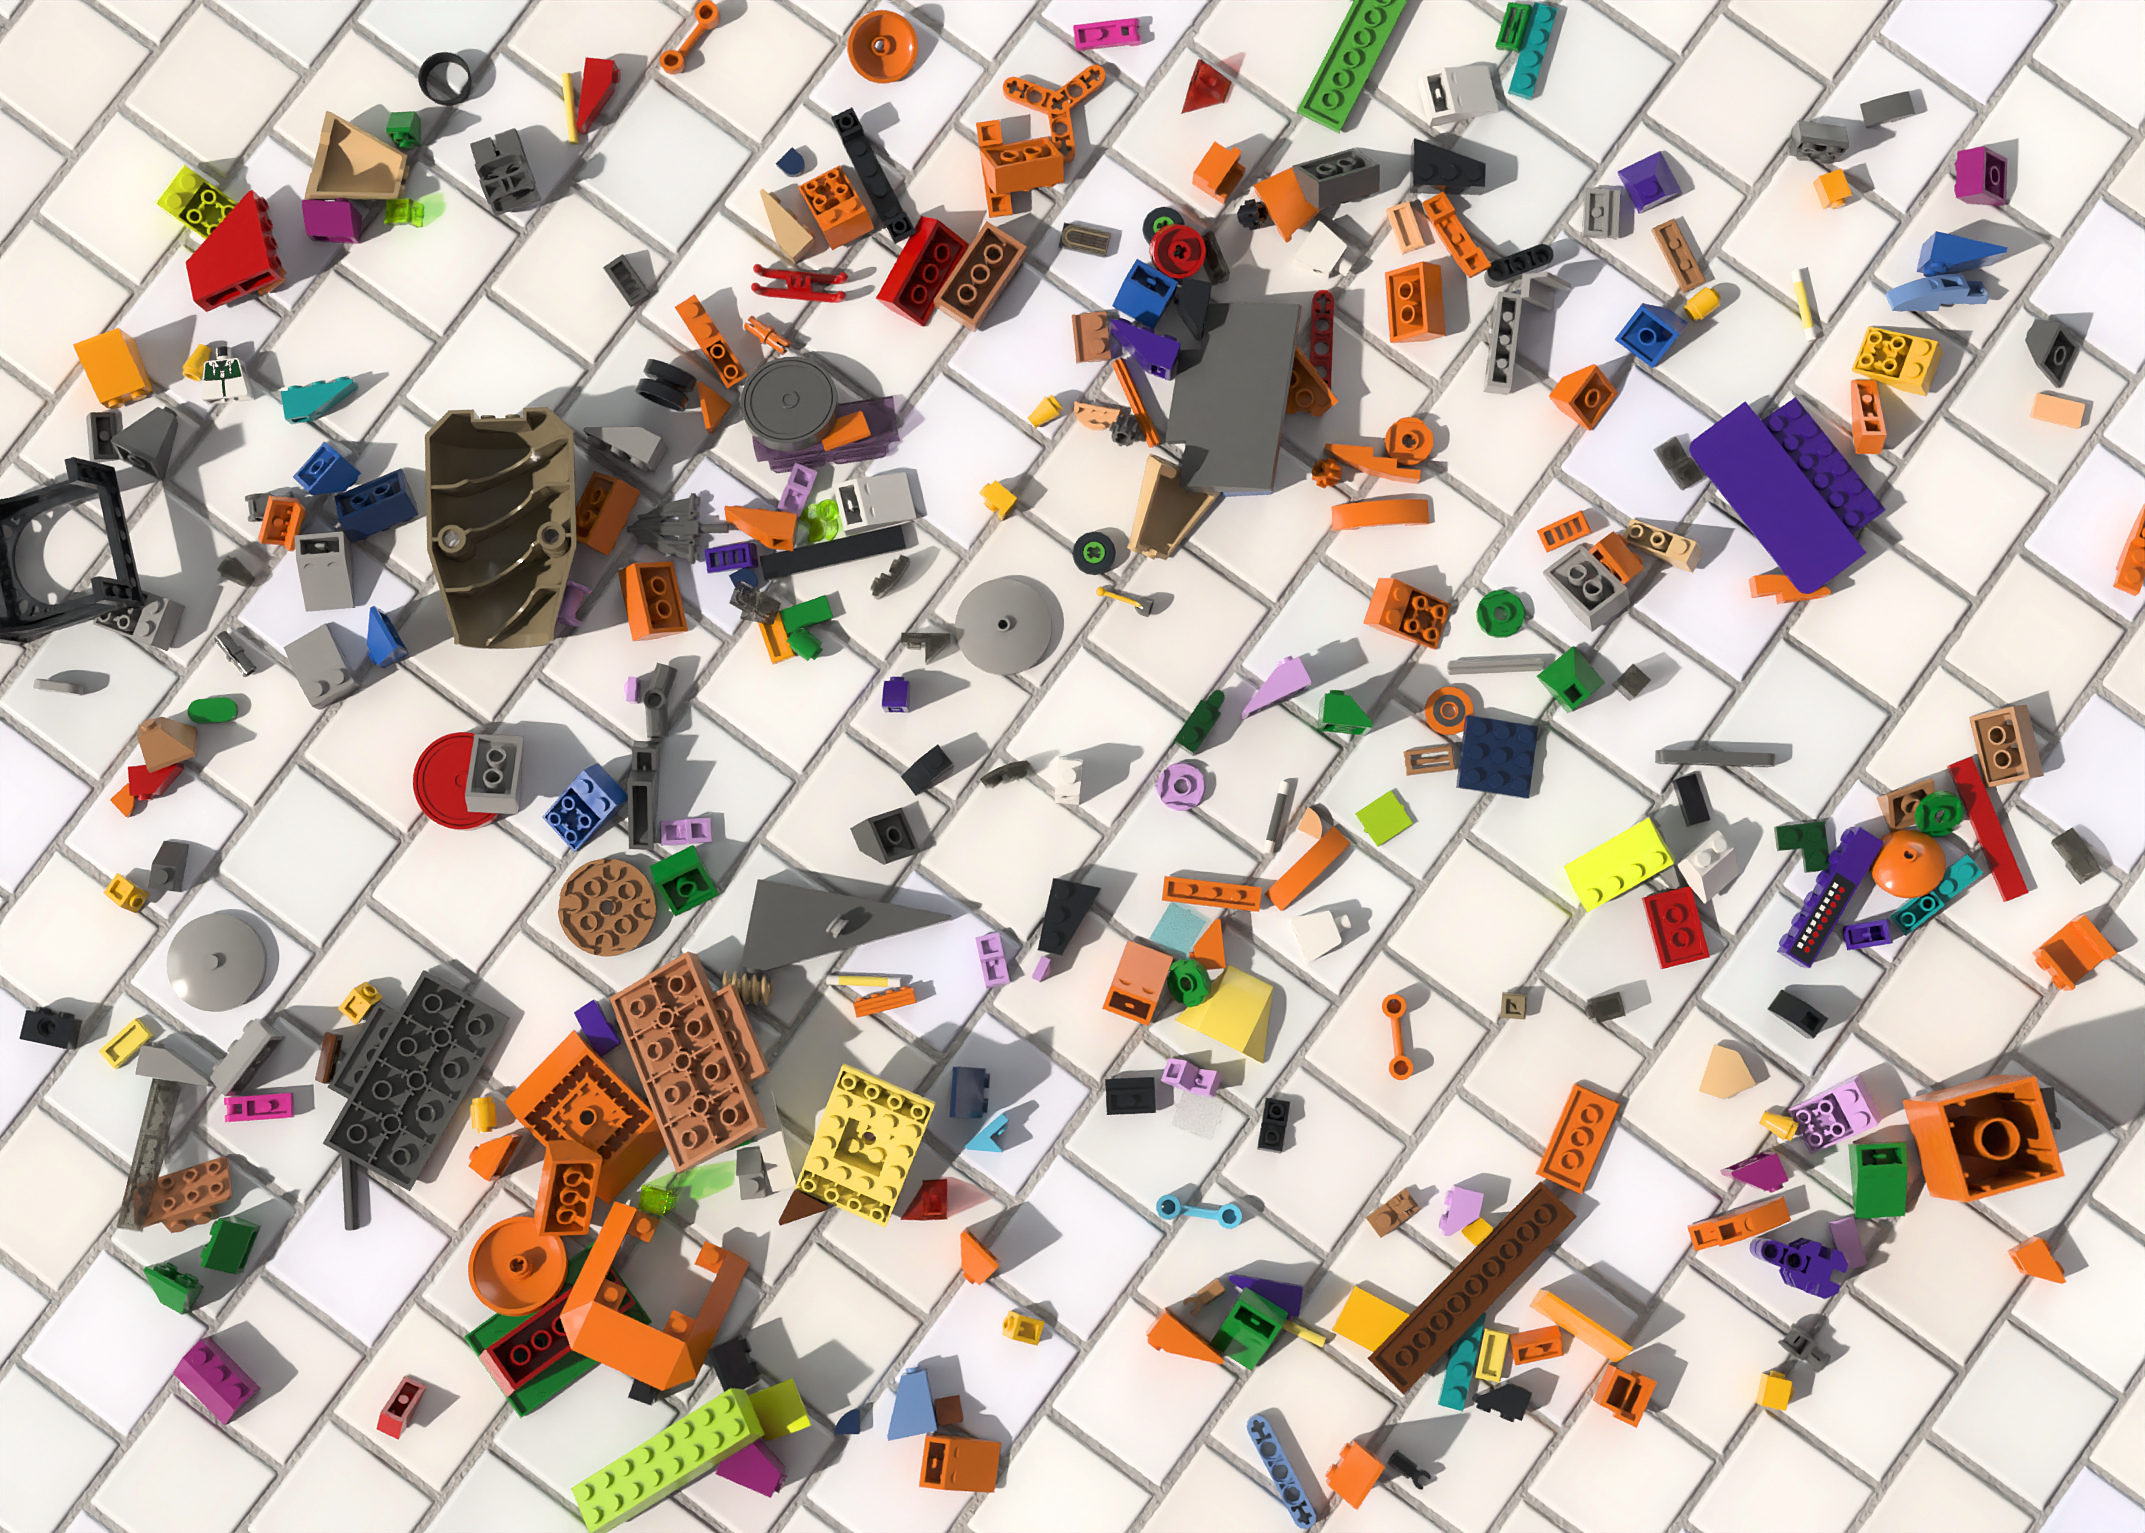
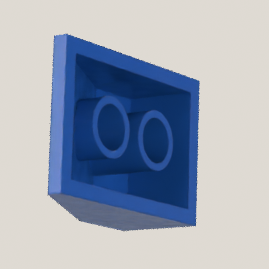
(1955, 254)

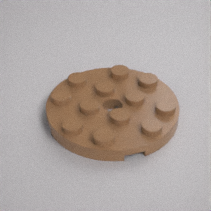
(581, 907)

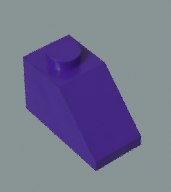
(896, 695)

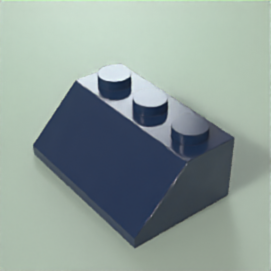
(376, 506)

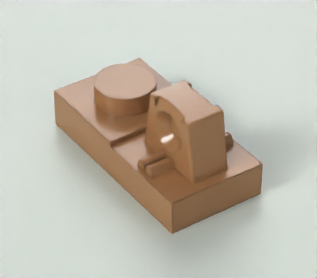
(1392, 1213)

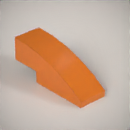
(1783, 589)

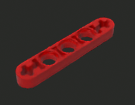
(1322, 336)

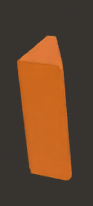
(847, 430)
(1536, 1345)

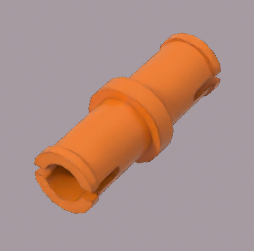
(767, 335)

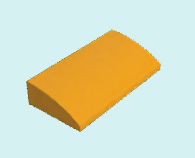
(1580, 1326)

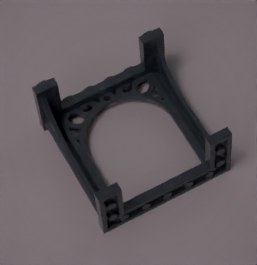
(108, 595)

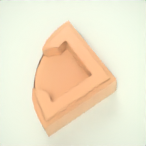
(1311, 824)

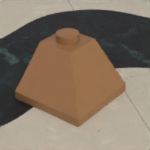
(166, 742)

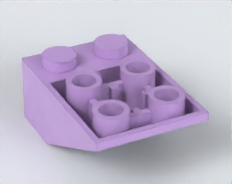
(1835, 1114)

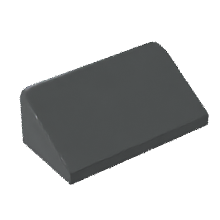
(101, 429)

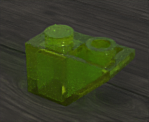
(657, 1199)

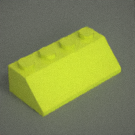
(1618, 864)

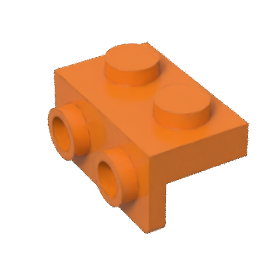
(282, 521)

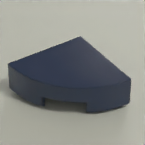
(849, 1423)

